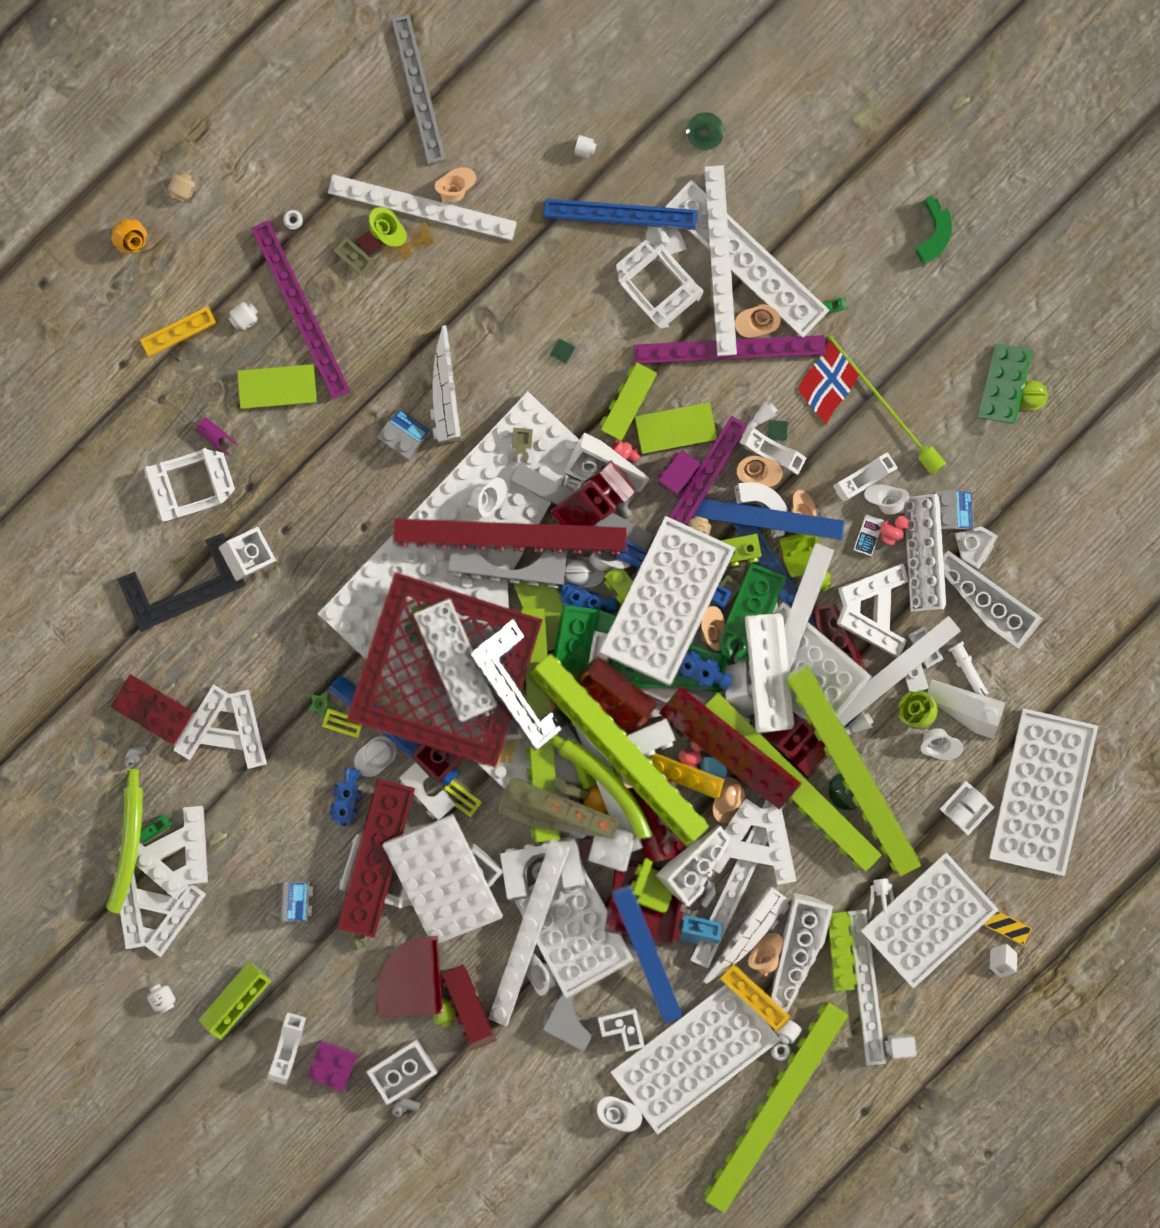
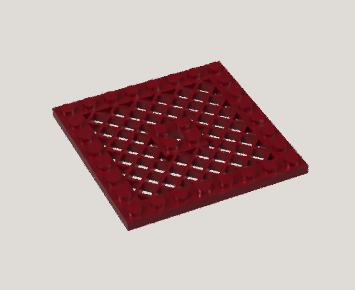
(361, 708)

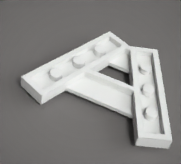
(876, 631)
(200, 730)
(189, 837)
(777, 853)
(178, 912)

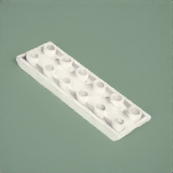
(925, 553)
(451, 656)
(769, 672)

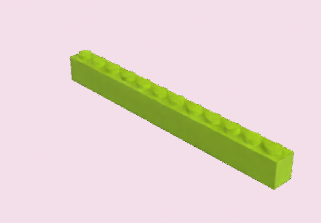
(619, 750)
(541, 760)
(853, 769)
(806, 796)
(776, 1106)

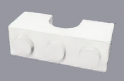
(436, 805)

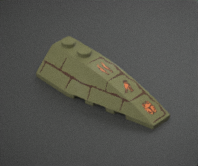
(553, 812)

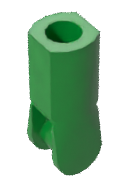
(840, 302)
(151, 829)

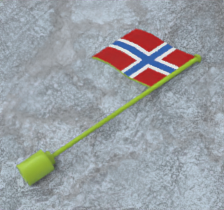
(831, 382)

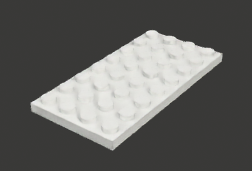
(667, 600)
(1043, 792)
(694, 1057)

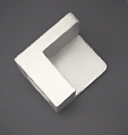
(1003, 960)

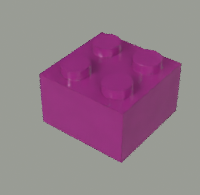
(678, 473)
(332, 1065)

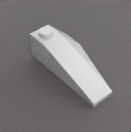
(592, 454)
(971, 709)
(690, 869)

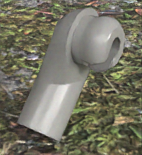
(624, 509)
(132, 755)
(709, 893)
(403, 1105)

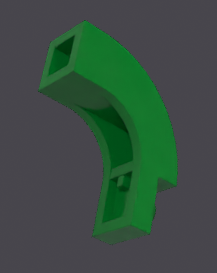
(932, 248)

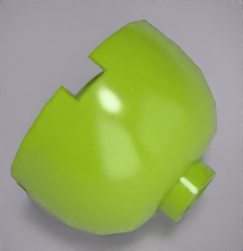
(918, 709)

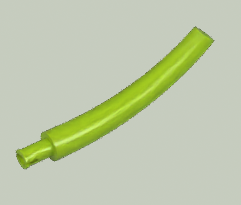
(607, 778)
(130, 841)

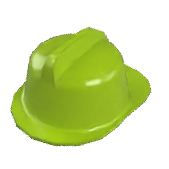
(386, 227)
(1034, 396)

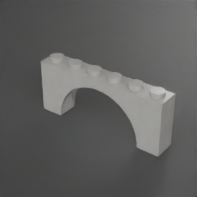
(547, 570)
(564, 1022)

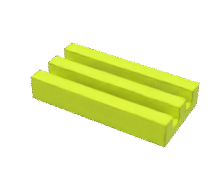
(336, 720)
(474, 808)

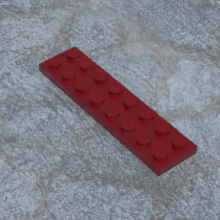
(730, 748)
(372, 865)

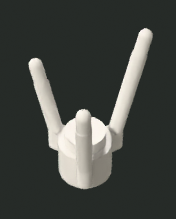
(881, 888)

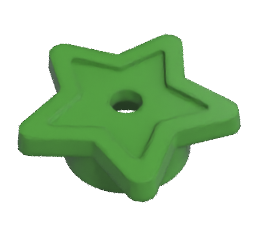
(316, 707)

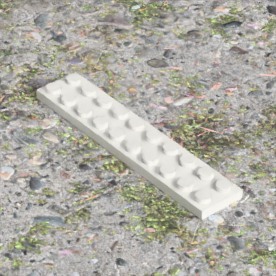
(756, 267)

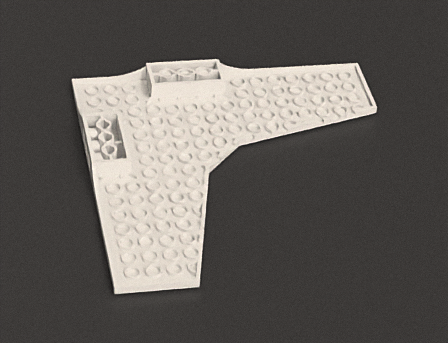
(358, 605)

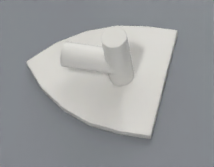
(669, 237)

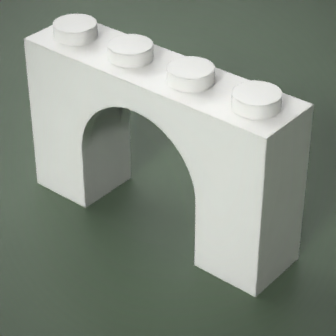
(516, 864)

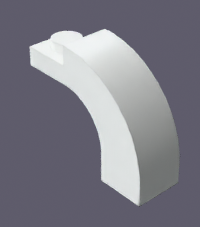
(763, 446)
(865, 477)
(761, 496)
(287, 1048)

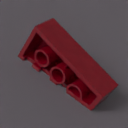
(826, 622)
(468, 1007)

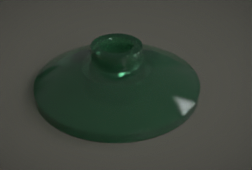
(708, 122)
(838, 795)

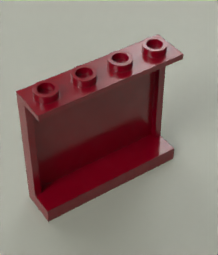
(661, 926)

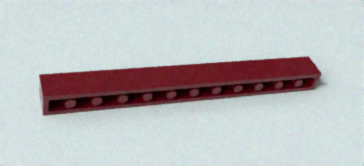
(509, 535)

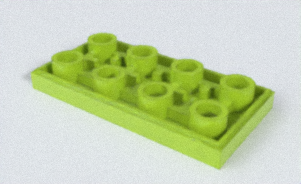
(277, 386)
(676, 428)
(542, 597)

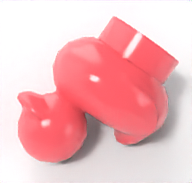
(625, 450)
(891, 532)
(691, 758)

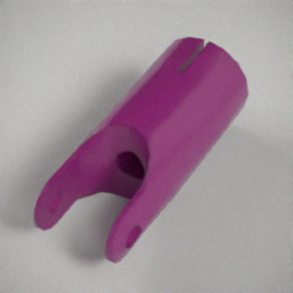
(213, 434)

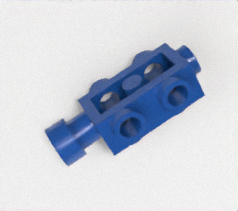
(586, 598)
(698, 666)
(343, 802)

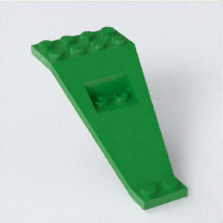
(575, 643)

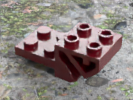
(595, 497)
(152, 709)
(798, 745)

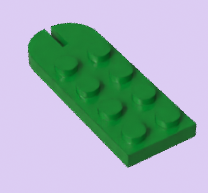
(756, 597)

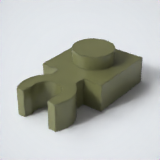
(522, 440)

